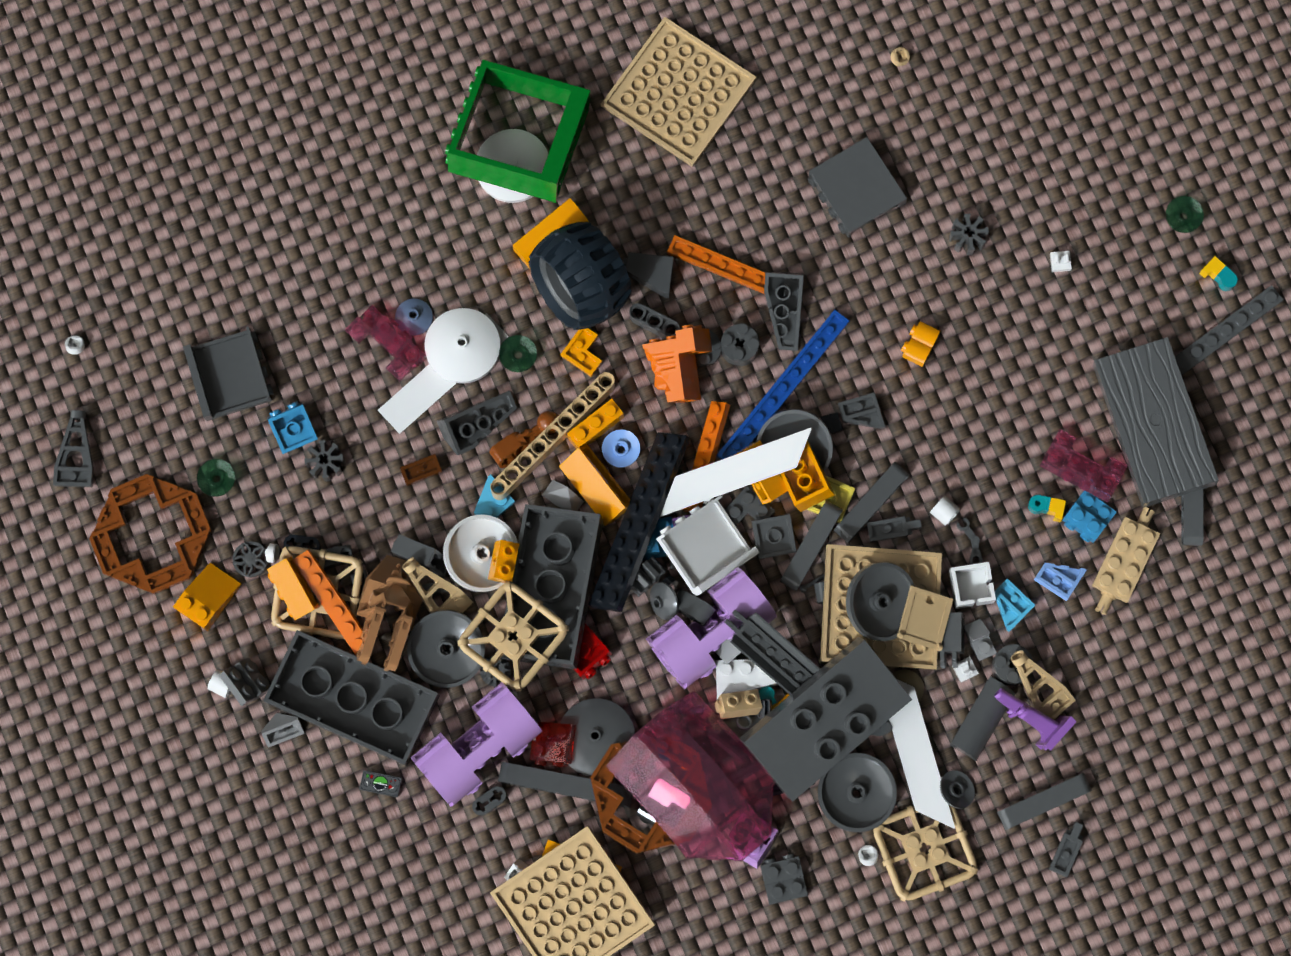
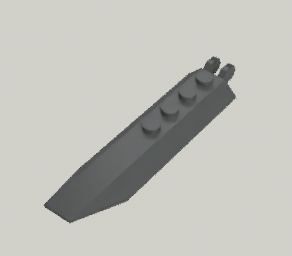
(771, 652)

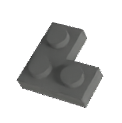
(748, 503)

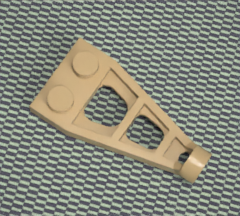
(458, 599)
(1054, 703)

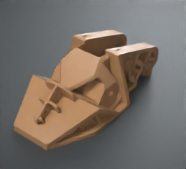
(387, 586)

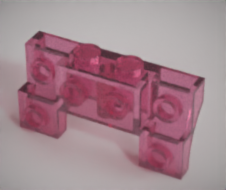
(391, 338)
(1081, 470)

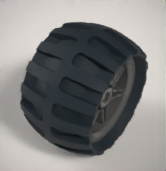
(580, 275)

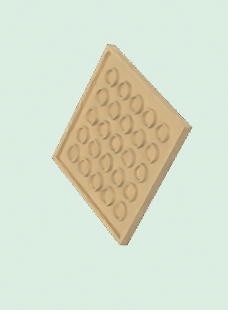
(678, 91)
(838, 632)
(573, 902)

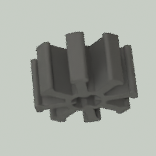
(960, 234)
(330, 454)
(647, 575)

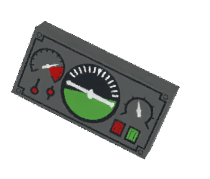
(380, 784)

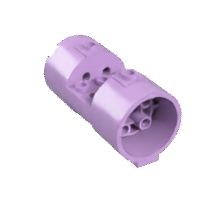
(686, 648)
(453, 765)

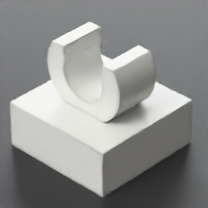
(1060, 261)
(966, 669)

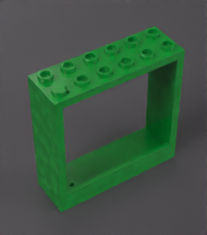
(540, 185)

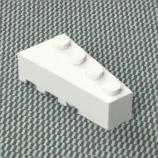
(740, 676)

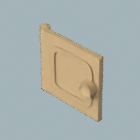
(923, 621)

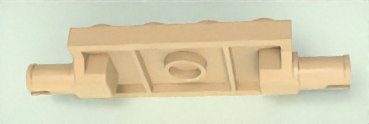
(1125, 560)

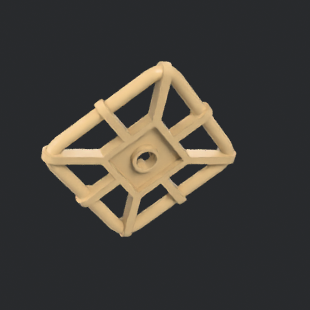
(354, 599)
(515, 648)
(919, 860)

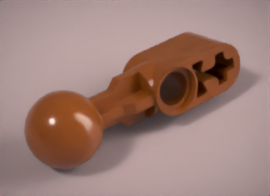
(511, 446)

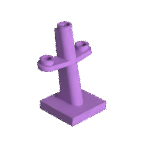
(1049, 729)

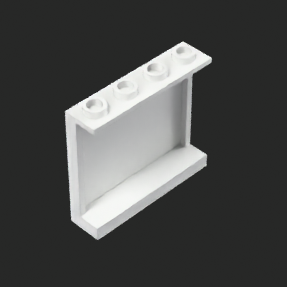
(705, 546)

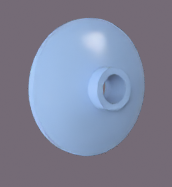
(623, 439)

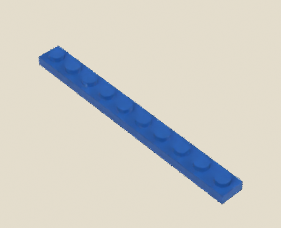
(785, 384)

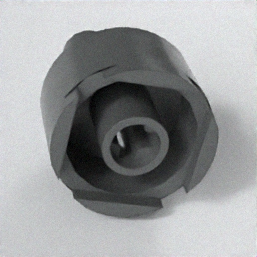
(739, 334)
(1001, 664)

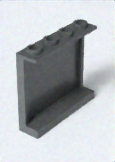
(856, 186)
(228, 374)

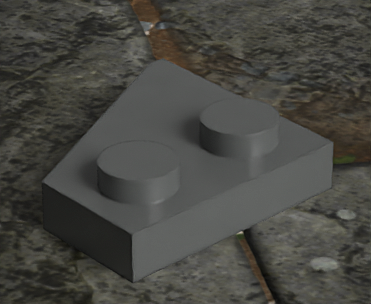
(862, 411)

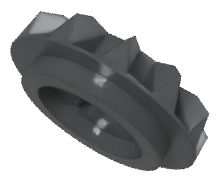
(504, 667)

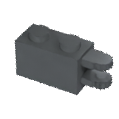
(953, 639)

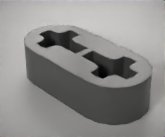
(486, 797)

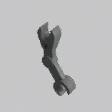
(974, 541)

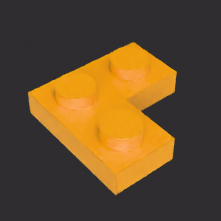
(577, 352)

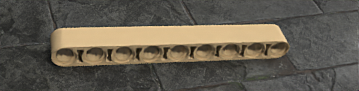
(551, 444)

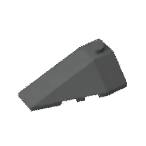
(784, 301)
(471, 425)

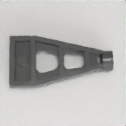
(74, 476)

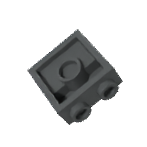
(245, 681)
(783, 879)

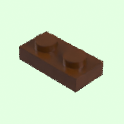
(421, 470)

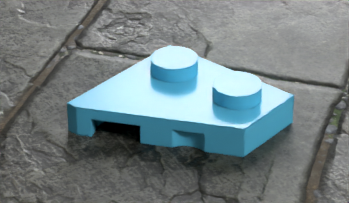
(489, 505)
(1012, 604)

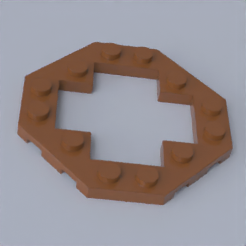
(188, 548)
(608, 803)

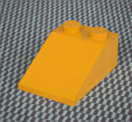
(807, 481)
(207, 596)

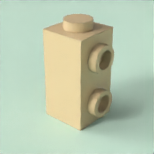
(738, 704)

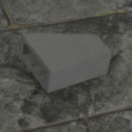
(651, 271)
(423, 554)

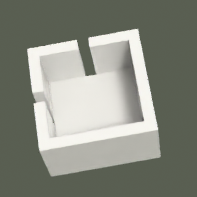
(970, 585)

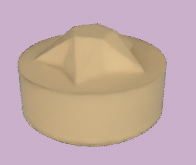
(900, 56)

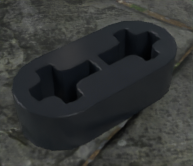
(302, 540)

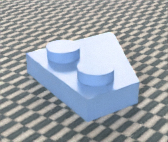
(1059, 579)

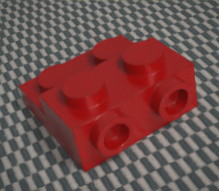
(592, 654)

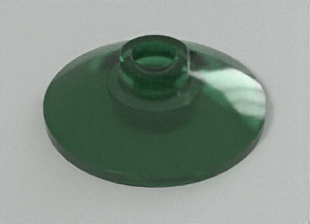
(1187, 206)
(514, 345)
(209, 471)

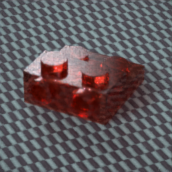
(553, 744)

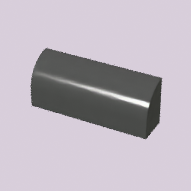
(980, 720)

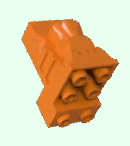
(675, 362)

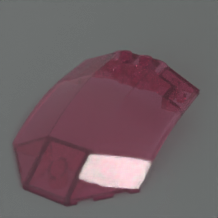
(698, 782)

